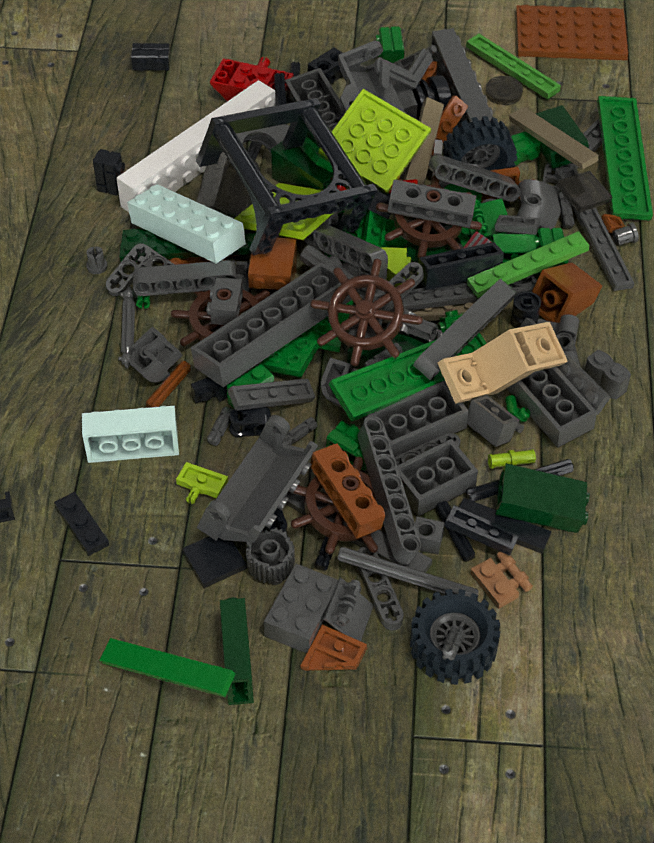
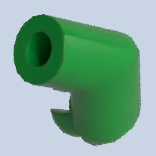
(511, 406)

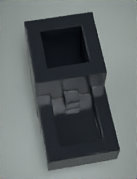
(207, 389)

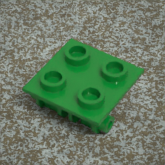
(487, 215)

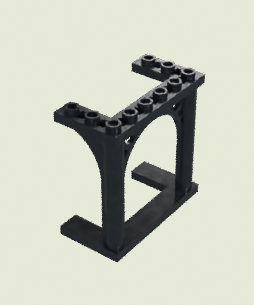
(268, 210)

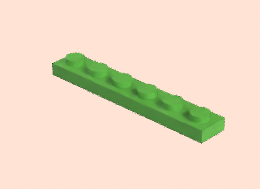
(513, 66)
(529, 263)

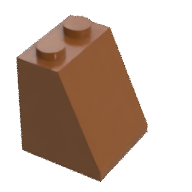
(274, 268)
(565, 291)

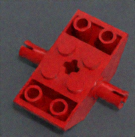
(236, 76)

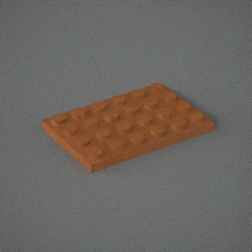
(571, 32)

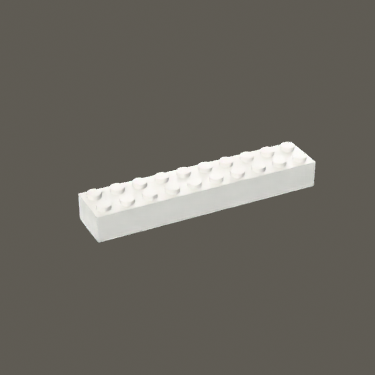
(176, 161)

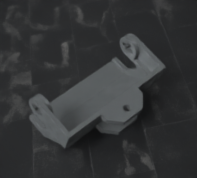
(363, 77)
(258, 486)

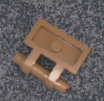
(496, 584)

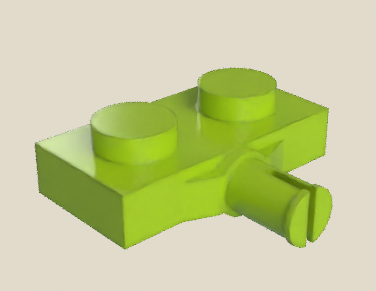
(200, 481)

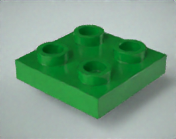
(377, 227)
(292, 357)

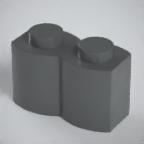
(607, 374)

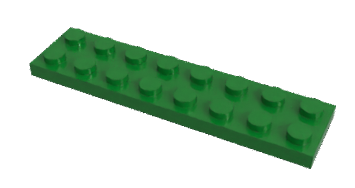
(624, 158)
(387, 381)

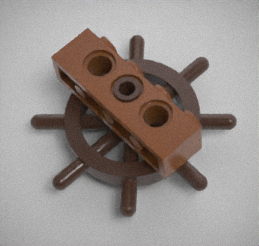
(349, 498)

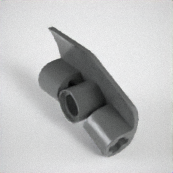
(539, 201)
(566, 333)

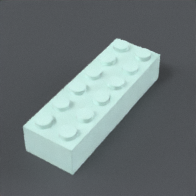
(187, 223)

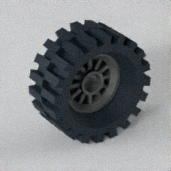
(481, 144)
(433, 625)

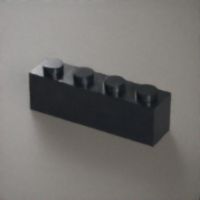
(458, 265)

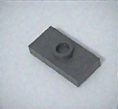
(517, 224)

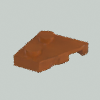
(333, 651)

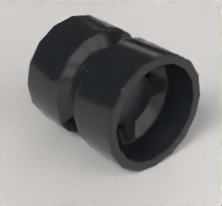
(525, 305)

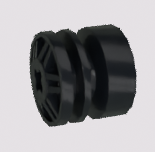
(434, 88)

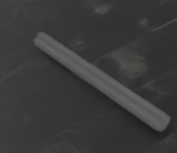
(402, 572)

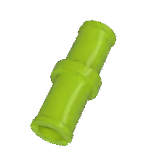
(512, 458)

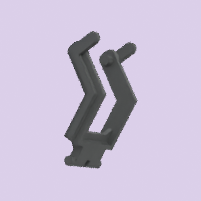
(404, 71)

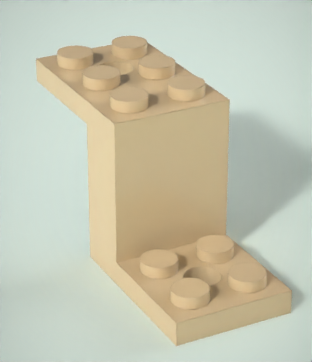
(502, 362)

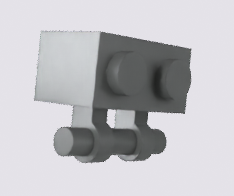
(492, 421)

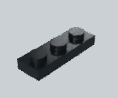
(81, 523)
(481, 530)

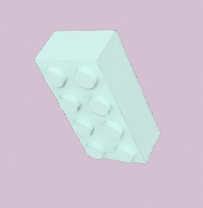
(130, 434)

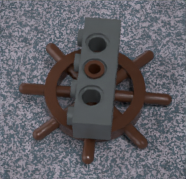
(430, 207)

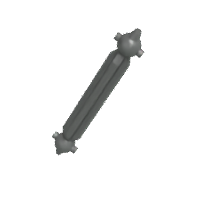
(128, 326)

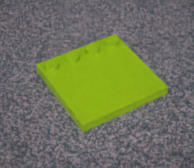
(379, 139)
(296, 230)

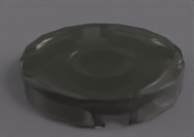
(504, 90)

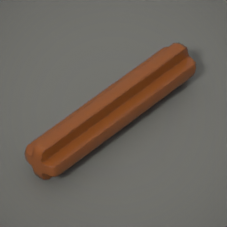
(168, 385)

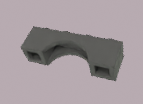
(267, 136)

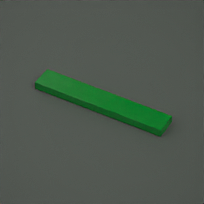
(312, 151)
(168, 667)

